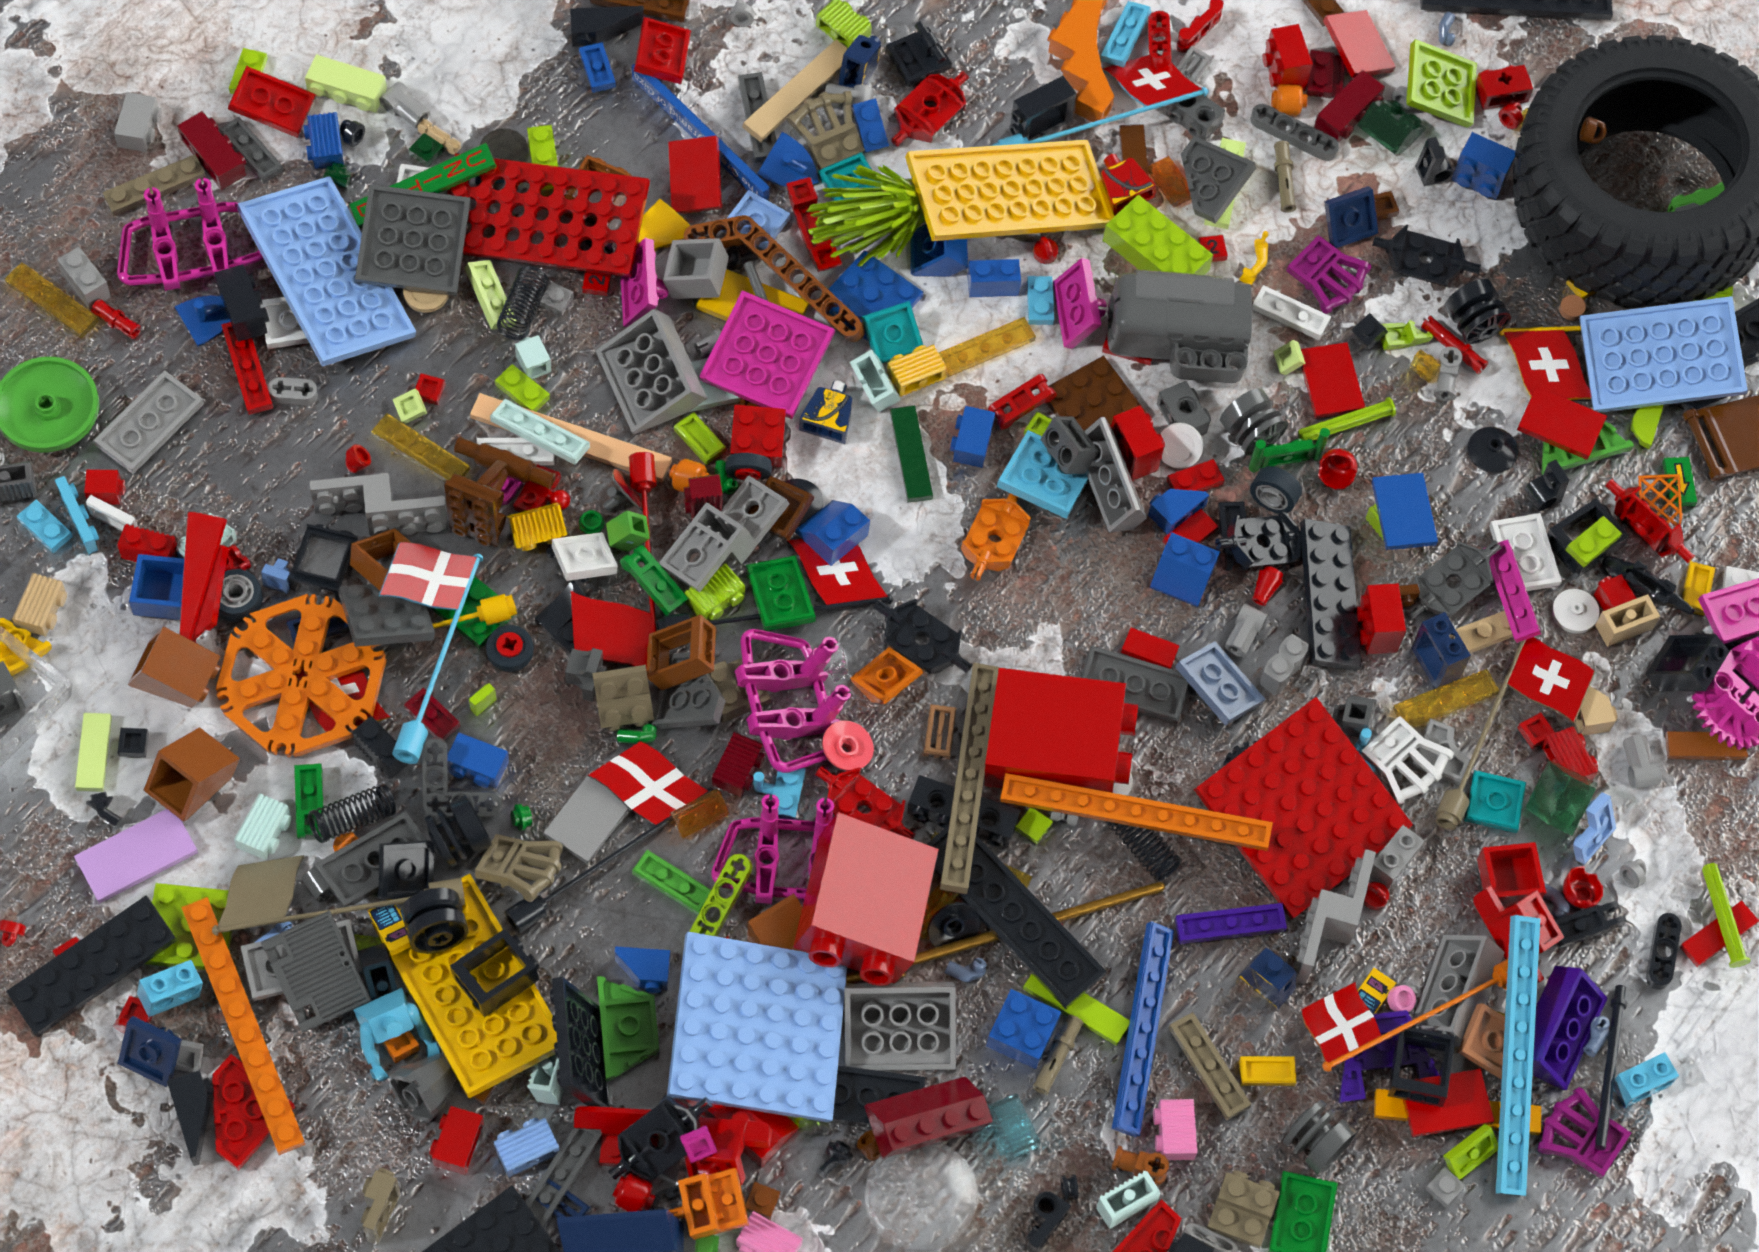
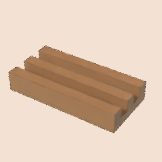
(937, 751)

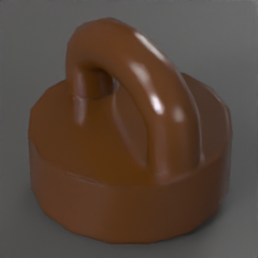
(1589, 128)
(868, 1146)

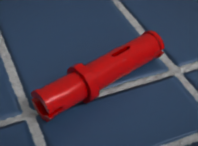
(1448, 339)

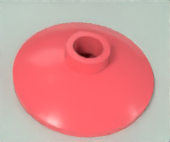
(852, 737)

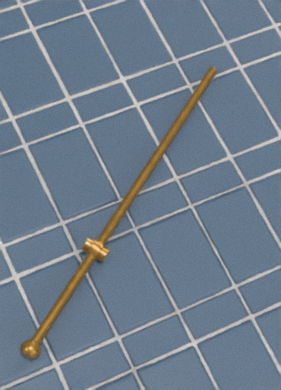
(1062, 915)

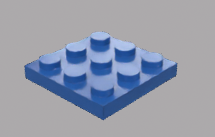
(872, 289)

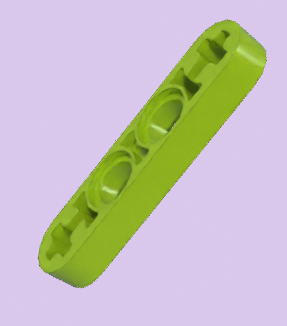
(714, 899)

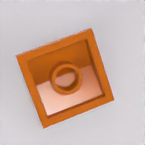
(886, 676)

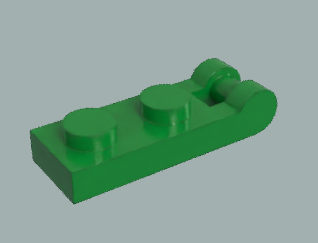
(654, 580)
(307, 795)

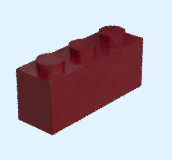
(1349, 106)
(212, 150)

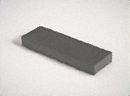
(256, 154)

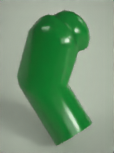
(728, 485)
(648, 735)

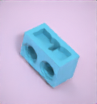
(169, 988)
(1645, 1080)

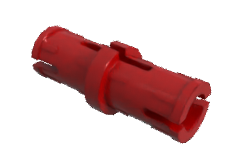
(116, 319)

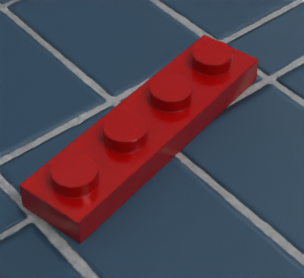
(248, 372)

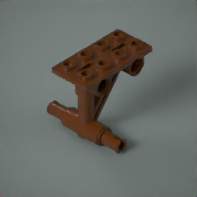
(475, 504)

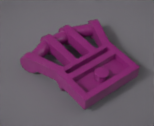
(1317, 261)
(1585, 1155)

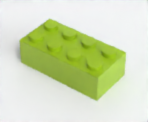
(1154, 241)

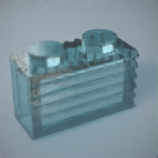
(1012, 1128)

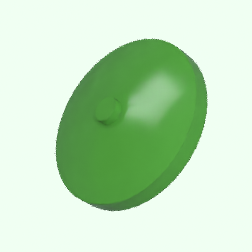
(47, 404)

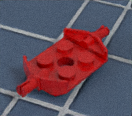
(923, 122)
(1647, 524)
(852, 790)

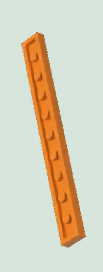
(1136, 812)
(243, 1027)

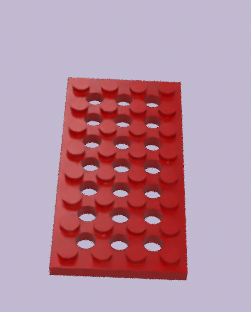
(546, 252)

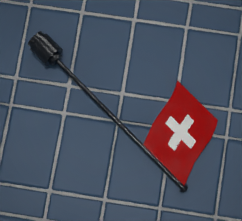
(839, 586)

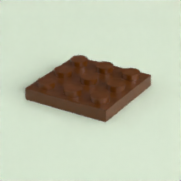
(1092, 394)

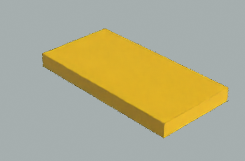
(731, 289)

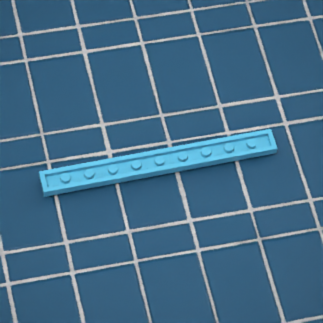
(1518, 1056)

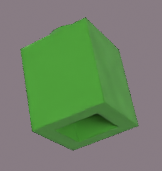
(627, 531)

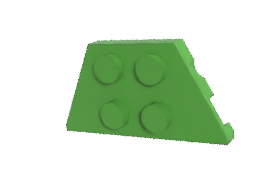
(1606, 445)
(626, 1026)

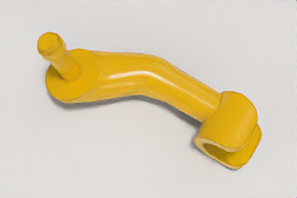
(1261, 250)

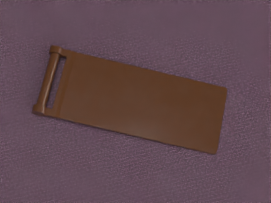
(1734, 433)

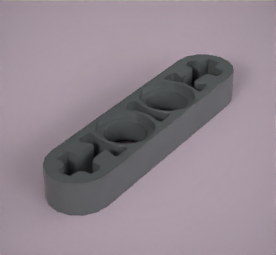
(1296, 129)

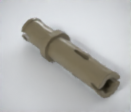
(1284, 168)
(1062, 1045)

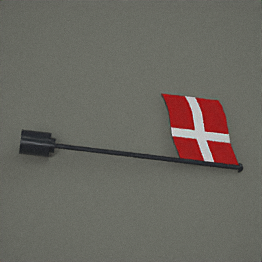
(648, 788)

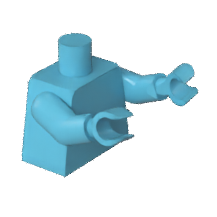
(387, 1019)

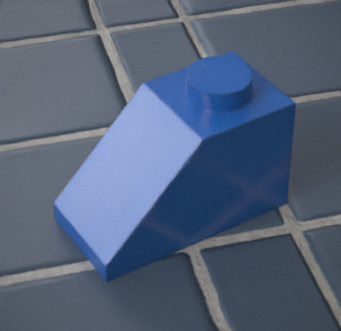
(1175, 507)
(645, 967)

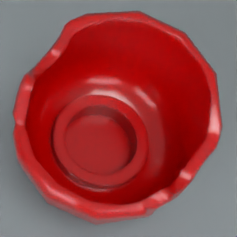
(1338, 468)
(1582, 888)

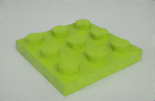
(1441, 83)
(168, 901)

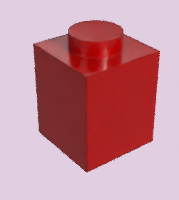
(104, 485)
(1613, 592)

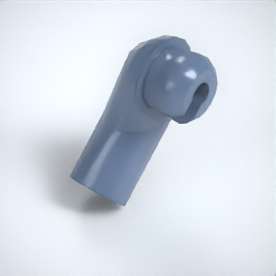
(1444, 27)
(1558, 900)
(968, 973)
(1599, 1035)

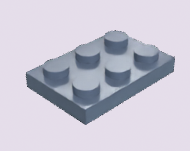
(1220, 683)

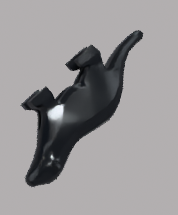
(1646, 583)

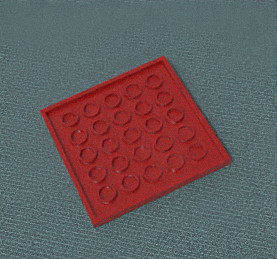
(1320, 803)

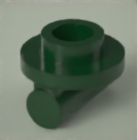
(339, 174)

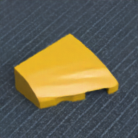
(662, 225)
(11, 660)

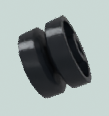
(434, 920)

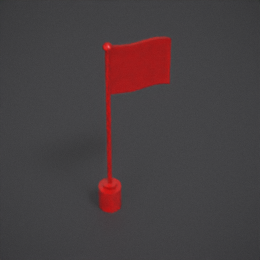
(613, 626)

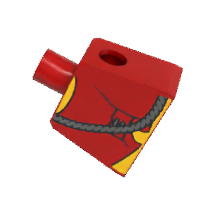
(1125, 181)

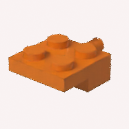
(712, 1203)

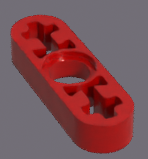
(1164, 45)

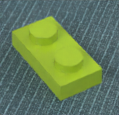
(250, 58)
(522, 389)
(1593, 541)
(1471, 1151)

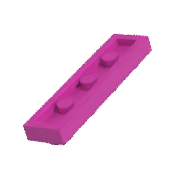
(1513, 593)

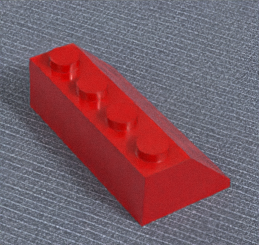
(782, 1128)

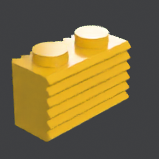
(916, 369)
(536, 526)

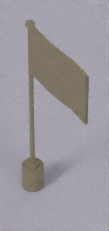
(264, 890)

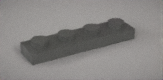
(753, 97)
(563, 1171)

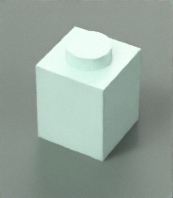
(533, 357)

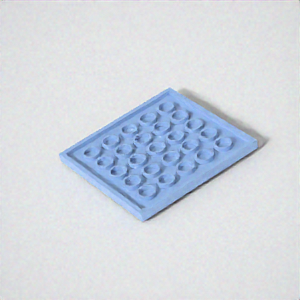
(757, 1028)

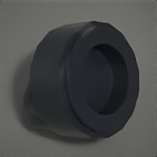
(352, 132)

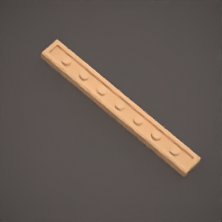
(602, 447)

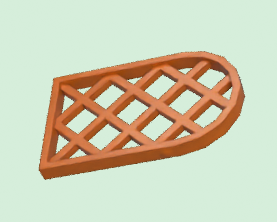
(1676, 477)

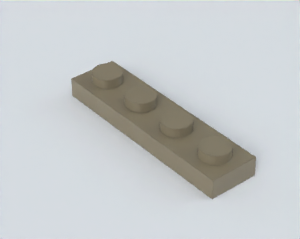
(166, 180)
(1210, 1066)

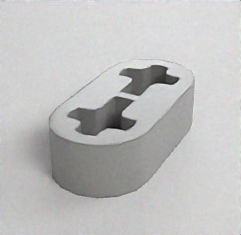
(293, 391)

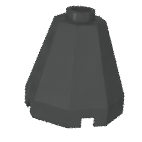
(424, 1086)

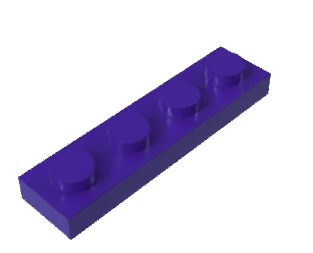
(1230, 923)

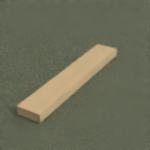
(795, 92)

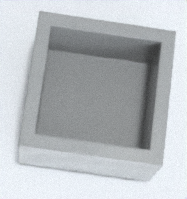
(695, 268)

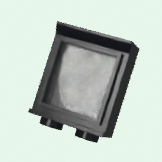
(323, 560)

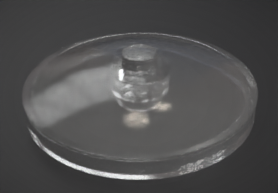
(921, 1197)

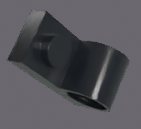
(1433, 163)
(1549, 487)
(1049, 1221)

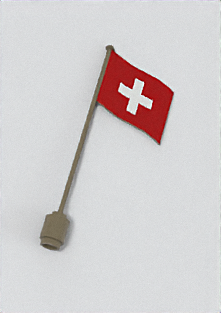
(1541, 677)

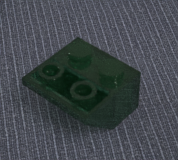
(1391, 125)

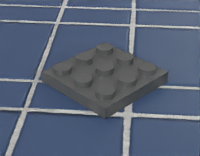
(383, 618)

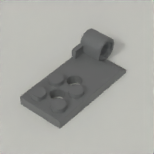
(349, 873)

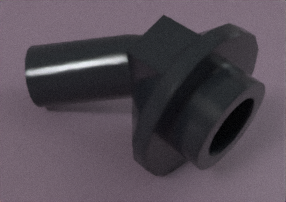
(737, 260)
(100, 803)
(839, 1154)

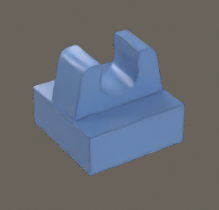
(276, 576)

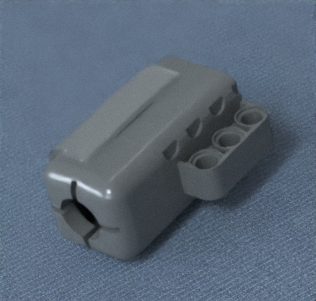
(1183, 320)

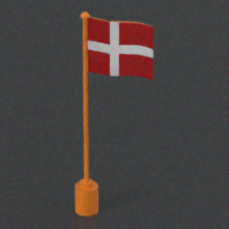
(1347, 1027)

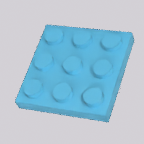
(1038, 478)

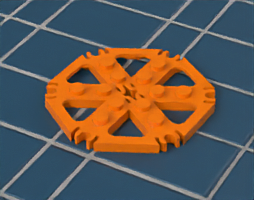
(315, 687)

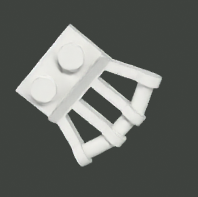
(1395, 746)

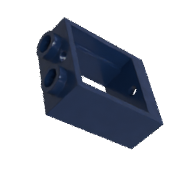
(1434, 643)

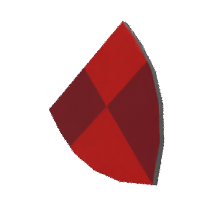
(626, 492)

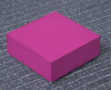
(698, 1144)

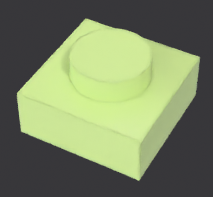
(1289, 357)
(409, 406)

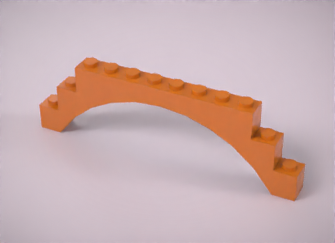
(1077, 45)

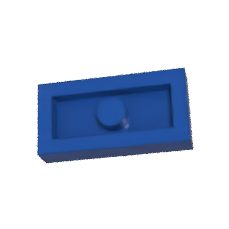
(597, 67)
(870, 125)

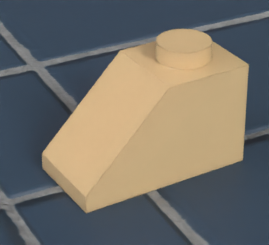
(1596, 714)

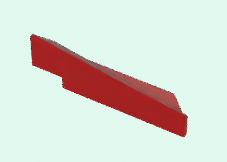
(202, 574)

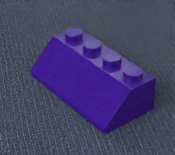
(1564, 1024)

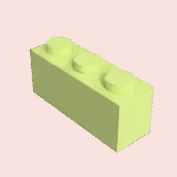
(345, 83)

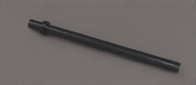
(1618, 1004)

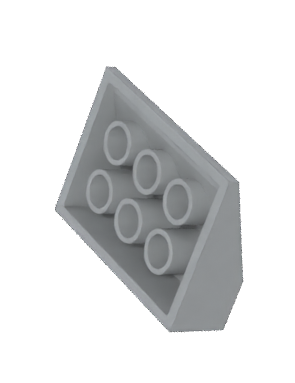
(650, 372)
(900, 1026)

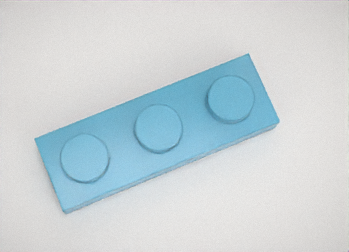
(1125, 34)
(78, 514)

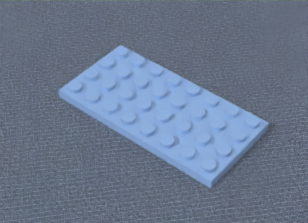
(314, 260)

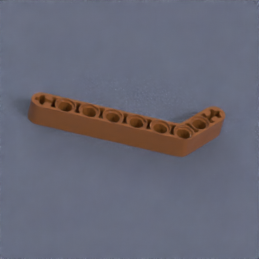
(786, 272)

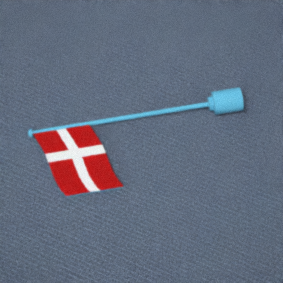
(435, 581)

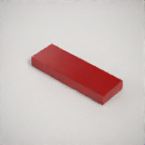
(1710, 939)

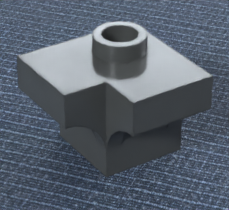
(580, 670)
(1355, 715)

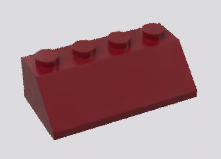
(927, 1116)

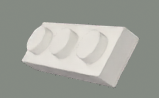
(1291, 312)
(521, 448)

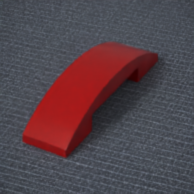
(801, 197)

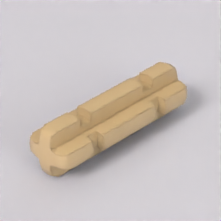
(440, 136)

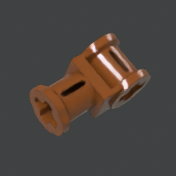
(1144, 1161)

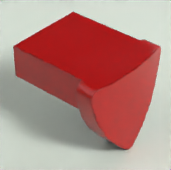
(134, 1008)

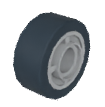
(1275, 489)
(250, 601)

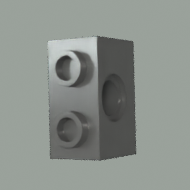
(1180, 398)

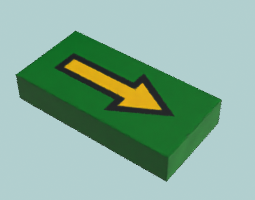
(1681, 466)

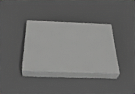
(587, 820)

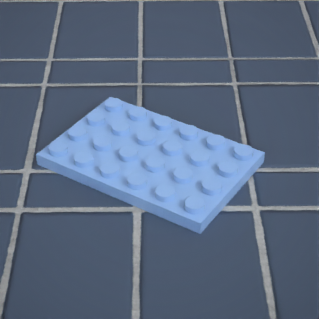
(1663, 354)

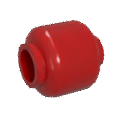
(633, 1193)

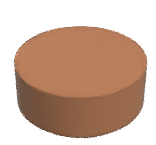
(1572, 307)

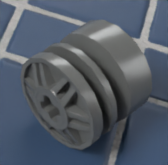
(1253, 420)
(1319, 1136)

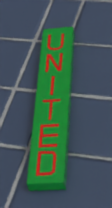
(440, 177)

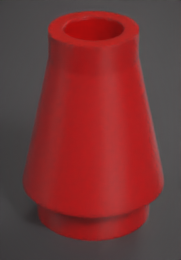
(1267, 583)

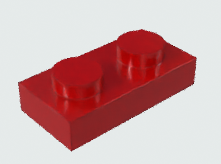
(1197, 478)

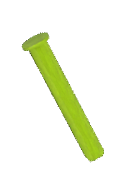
(1350, 420)
(1725, 916)

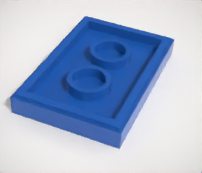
(1404, 511)

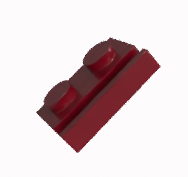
(1326, 74)

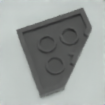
(1213, 177)
(688, 703)

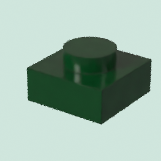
(426, 149)

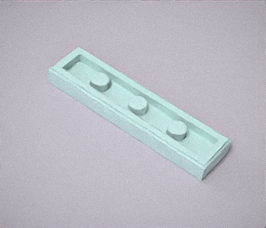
(540, 431)

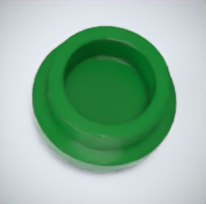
(591, 522)
(521, 817)

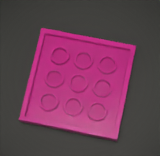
(767, 354)

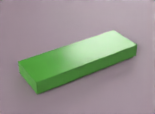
(671, 881)

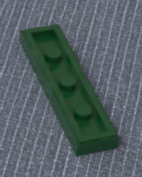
(911, 454)

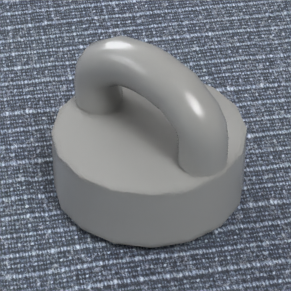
(742, 14)
(1400, 96)
(1633, 873)

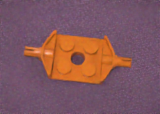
(999, 518)

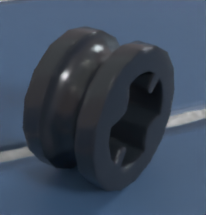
(1069, 1187)

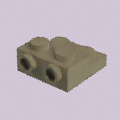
(735, 696)
(623, 697)
(381, 1197)
(1243, 1209)

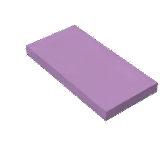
(135, 855)

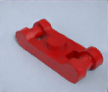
(1199, 26)
(1022, 401)

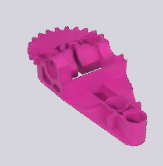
(1721, 704)

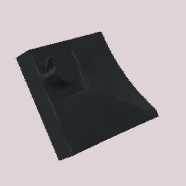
(557, 618)

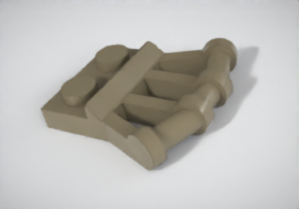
(836, 143)
(504, 859)

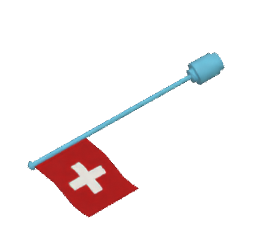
(1143, 82)

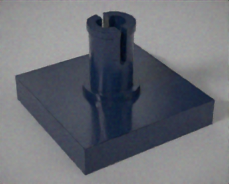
(1351, 217)
(149, 1051)

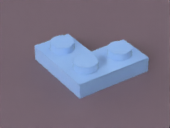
(1601, 826)

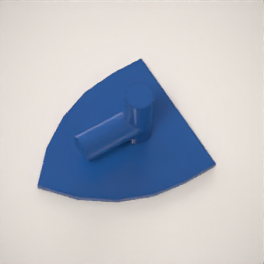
(788, 162)
(203, 317)

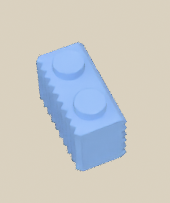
(526, 1146)

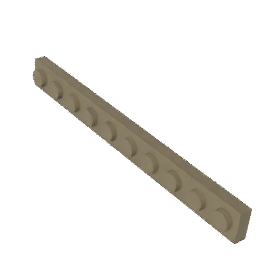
(969, 779)

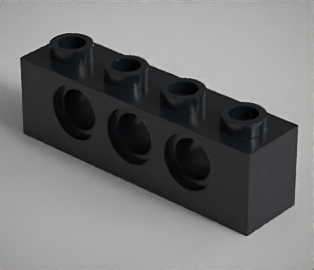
(930, 790)

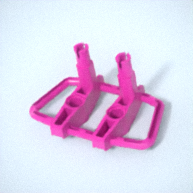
(163, 241)
(790, 676)
(767, 847)

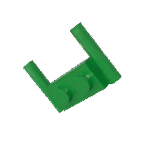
(1288, 453)

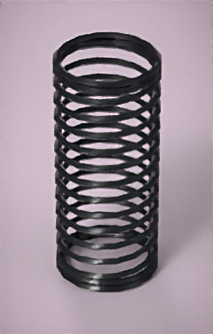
(511, 294)
(321, 823)
(1164, 865)

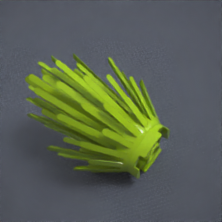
(870, 213)

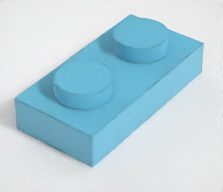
(1040, 300)
(44, 526)

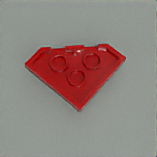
(237, 1114)

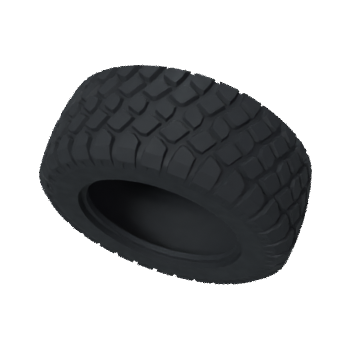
(1622, 248)

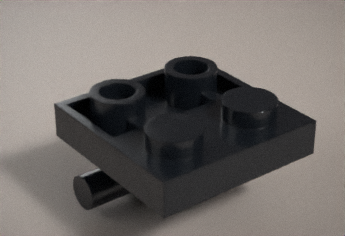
(918, 55)

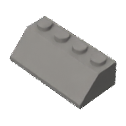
(1112, 481)
(1458, 967)

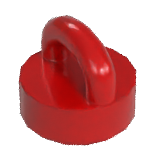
(1511, 115)
(1045, 250)
(357, 458)
(1376, 896)
(11, 929)

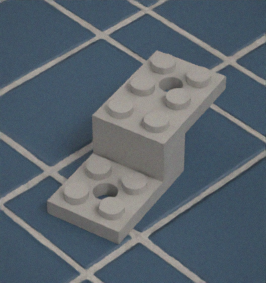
(376, 497)
(724, 533)
(1333, 916)

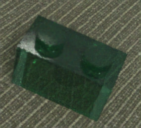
(1561, 797)

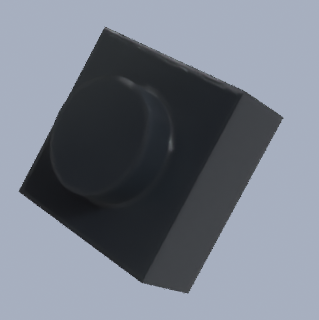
(1369, 330)
(133, 742)

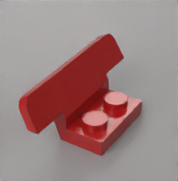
(1498, 919)
(612, 1123)
(729, 1140)

